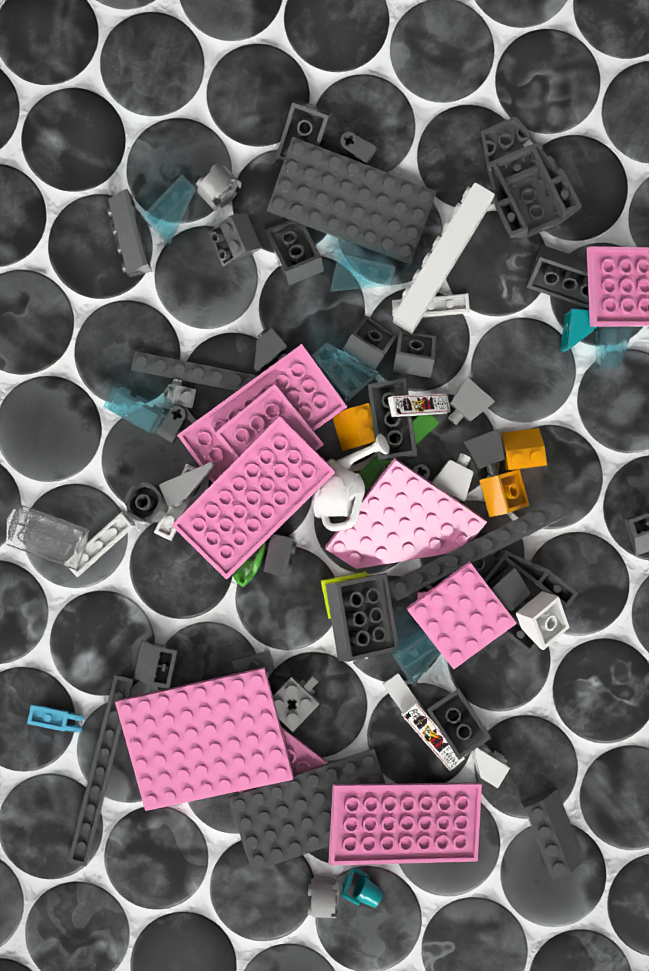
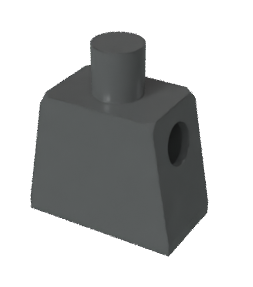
(486, 451)
(510, 589)

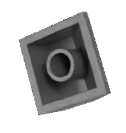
(369, 342)
(268, 349)
(414, 354)

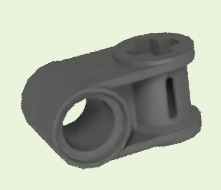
(359, 149)
(170, 426)

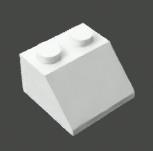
(543, 619)

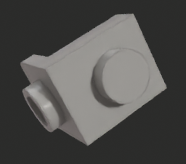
(179, 395)

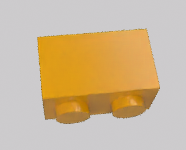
(354, 427)
(523, 449)
(504, 493)

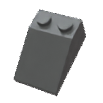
(304, 123)
(295, 251)
(459, 723)

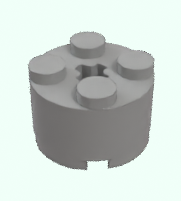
(218, 186)
(324, 897)

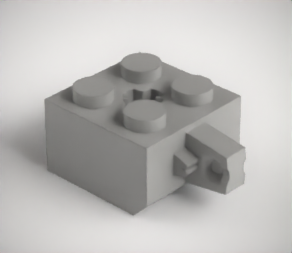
(306, 702)

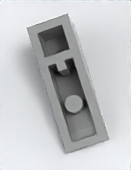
(183, 486)

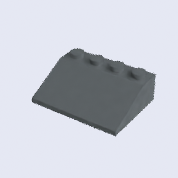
(362, 617)

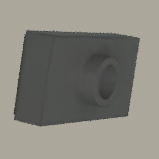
(254, 662)

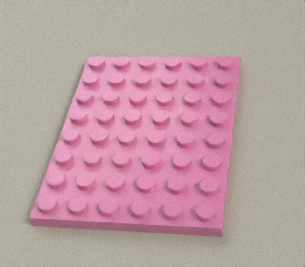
(205, 739)

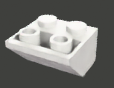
(490, 765)

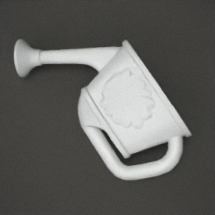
(344, 489)

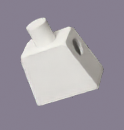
(455, 477)

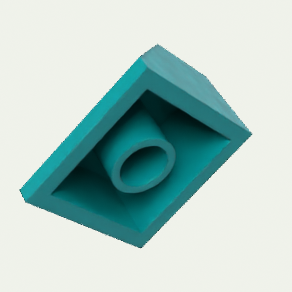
(575, 328)

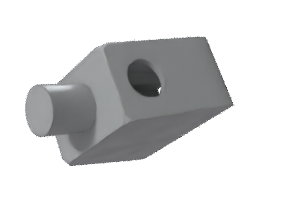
(468, 402)

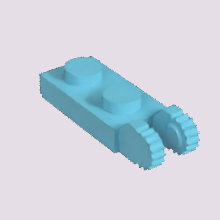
(53, 718)

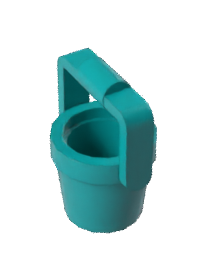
(364, 890)

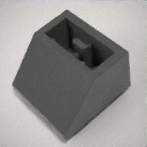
(234, 239)
(638, 532)
(279, 554)
(156, 664)

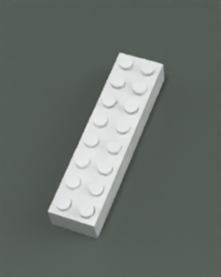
(444, 256)

